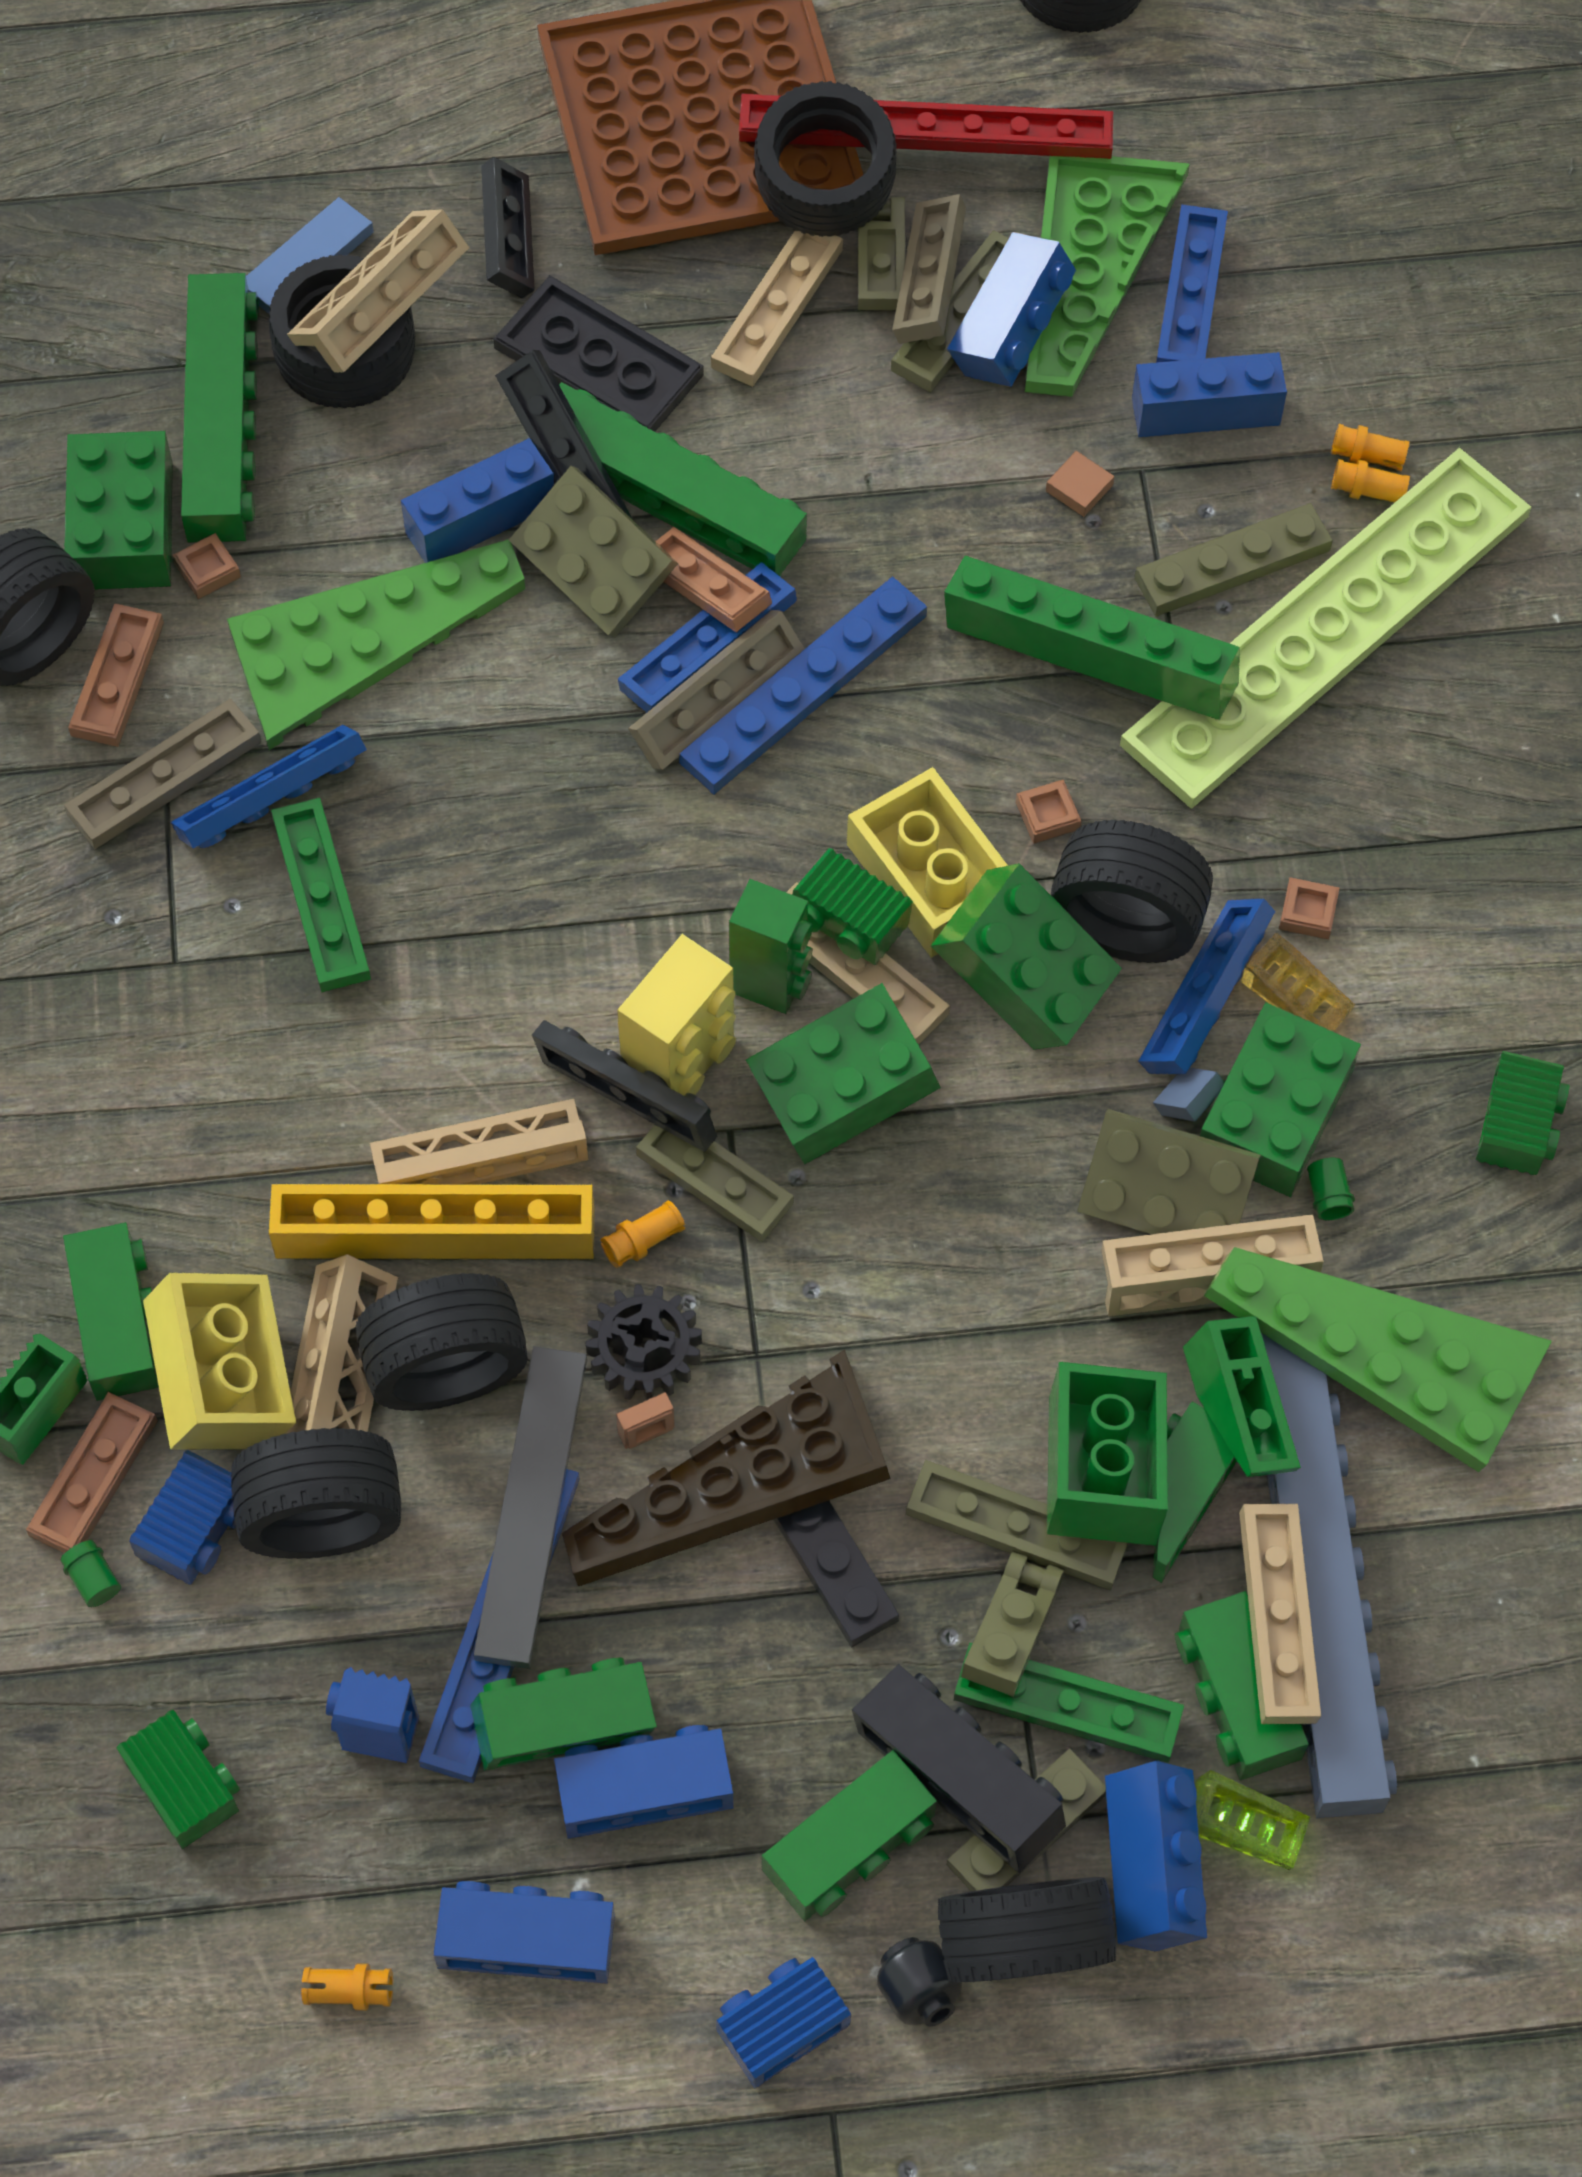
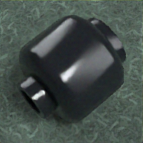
(917, 1982)

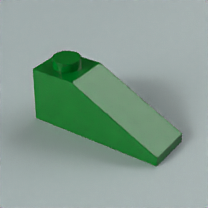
(1241, 1394)
(1195, 1473)

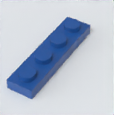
(1192, 284)
(695, 646)
(285, 778)
(1206, 986)

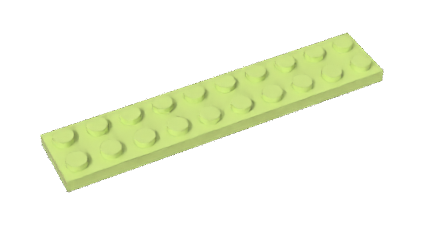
(1332, 623)

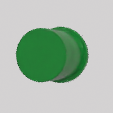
(1330, 1189)
(90, 1573)

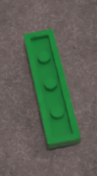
(320, 895)
(1083, 1709)

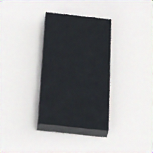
(600, 353)

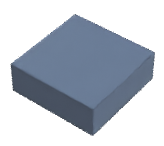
(1189, 1094)

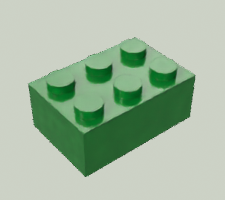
(120, 508)
(1026, 957)
(843, 1073)
(1282, 1094)
(1107, 1453)

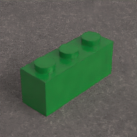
(770, 946)
(111, 1309)
(1222, 1652)
(561, 1712)
(850, 1837)

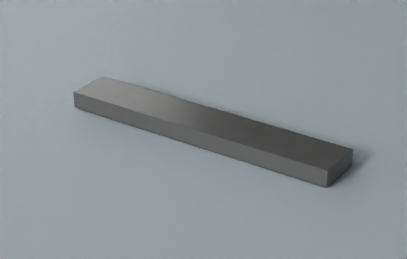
(530, 1508)

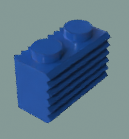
(187, 1519)
(373, 1715)
(782, 2020)

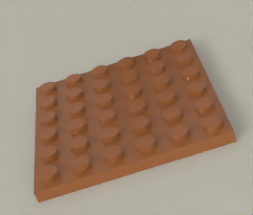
(657, 108)

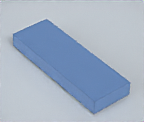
(331, 232)

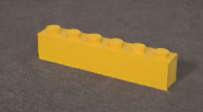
(432, 1221)

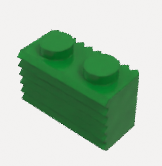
(853, 907)
(1521, 1113)
(36, 1395)
(179, 1778)

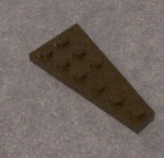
(748, 1473)

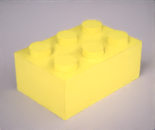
(924, 848)
(680, 1017)
(218, 1360)

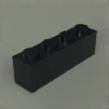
(962, 1768)

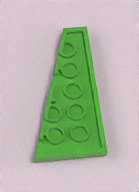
(1106, 223)
(350, 637)
(1415, 1361)

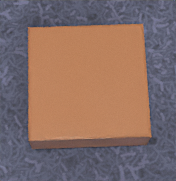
(1080, 483)
(206, 566)
(1048, 811)
(1309, 908)
(645, 1421)

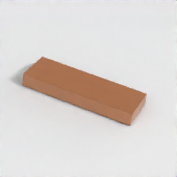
(712, 582)
(116, 675)
(92, 1474)

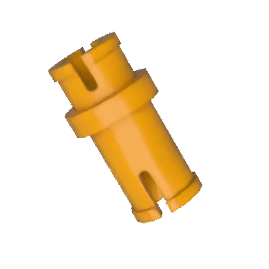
(1370, 447)
(1368, 481)
(635, 1237)
(348, 1986)

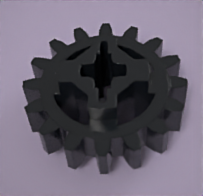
(643, 1321)

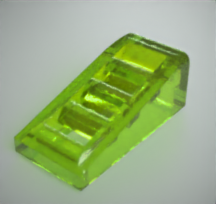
(1238, 1838)

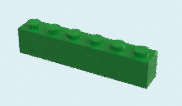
(218, 406)
(691, 489)
(1092, 637)

